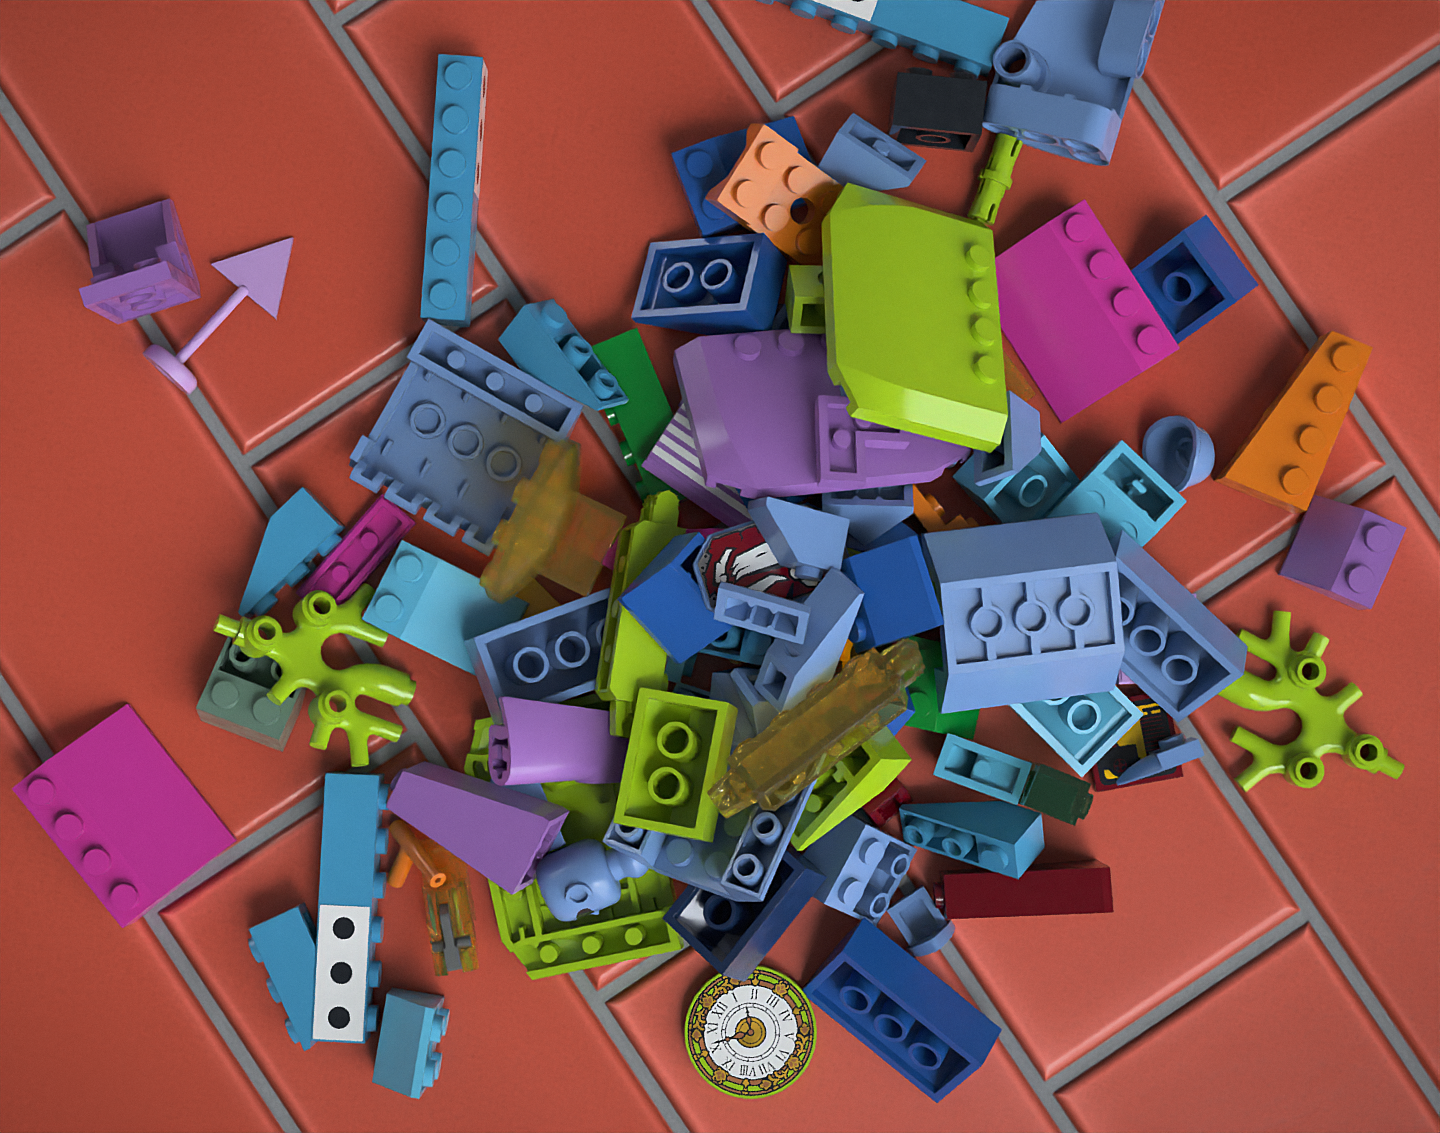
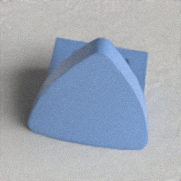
(921, 923)

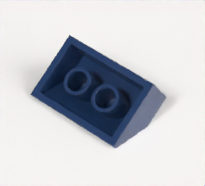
(740, 934)

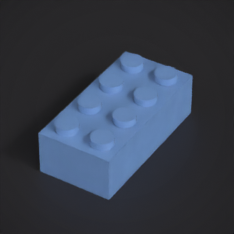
(542, 655)

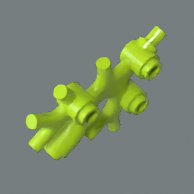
(303, 666)
(1321, 716)

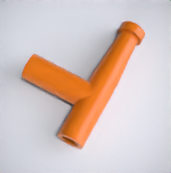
(409, 853)

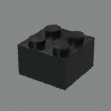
(937, 110)

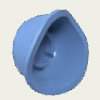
(1179, 451)

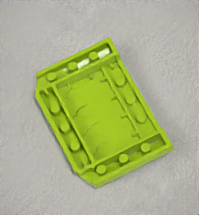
(914, 318)
(620, 931)

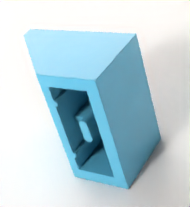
(408, 1041)

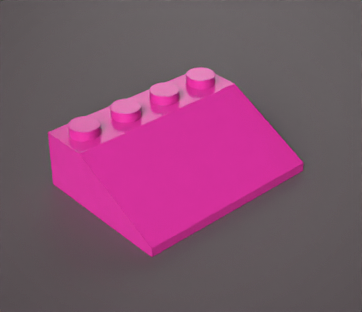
(1077, 312)
(124, 815)

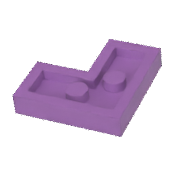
(843, 442)

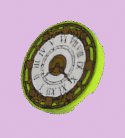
(751, 1033)

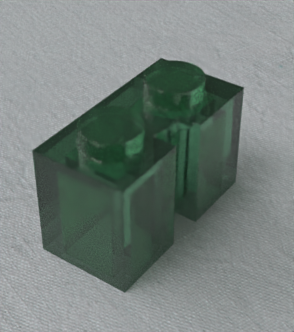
(1056, 794)

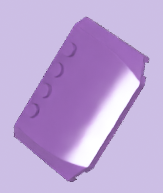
(755, 416)

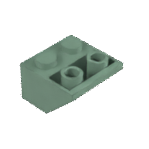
(239, 701)

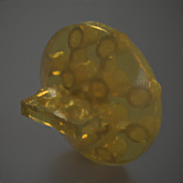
(551, 529)

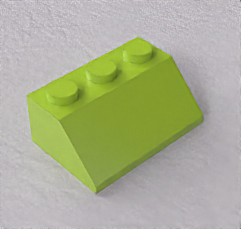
(673, 761)

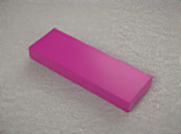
(359, 552)

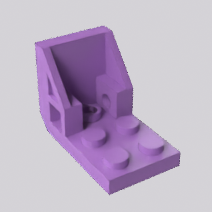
(139, 264)

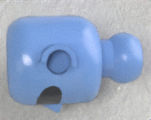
(584, 878)

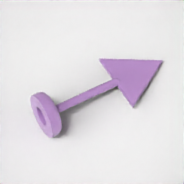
(256, 274)

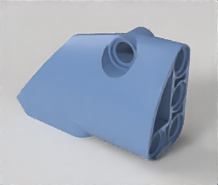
(1074, 75)

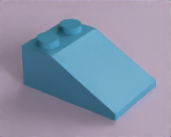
(436, 605)
(1080, 725)

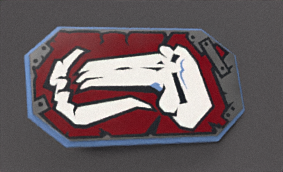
(744, 559)

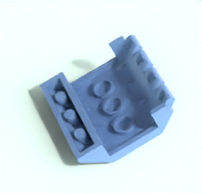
(460, 436)

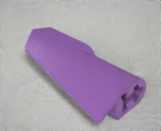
(554, 744)

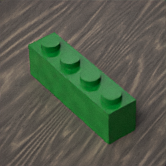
(645, 412)

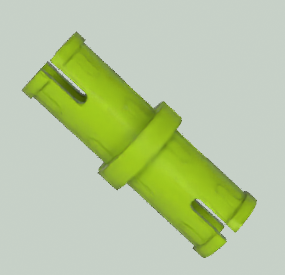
(995, 179)

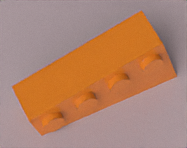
(1298, 429)

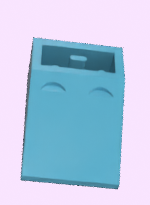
(1124, 495)

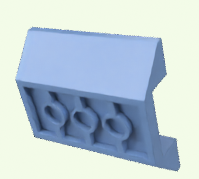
(1025, 611)
(743, 847)

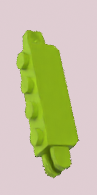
(628, 652)

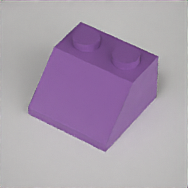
(1342, 552)

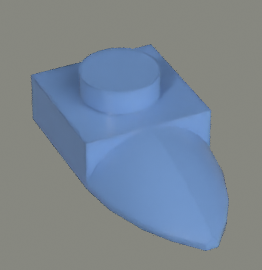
(1172, 752)

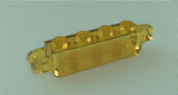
(819, 730)

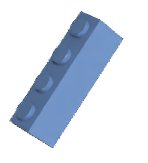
(1170, 638)

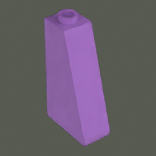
(478, 821)

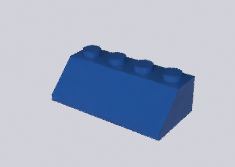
(902, 1011)

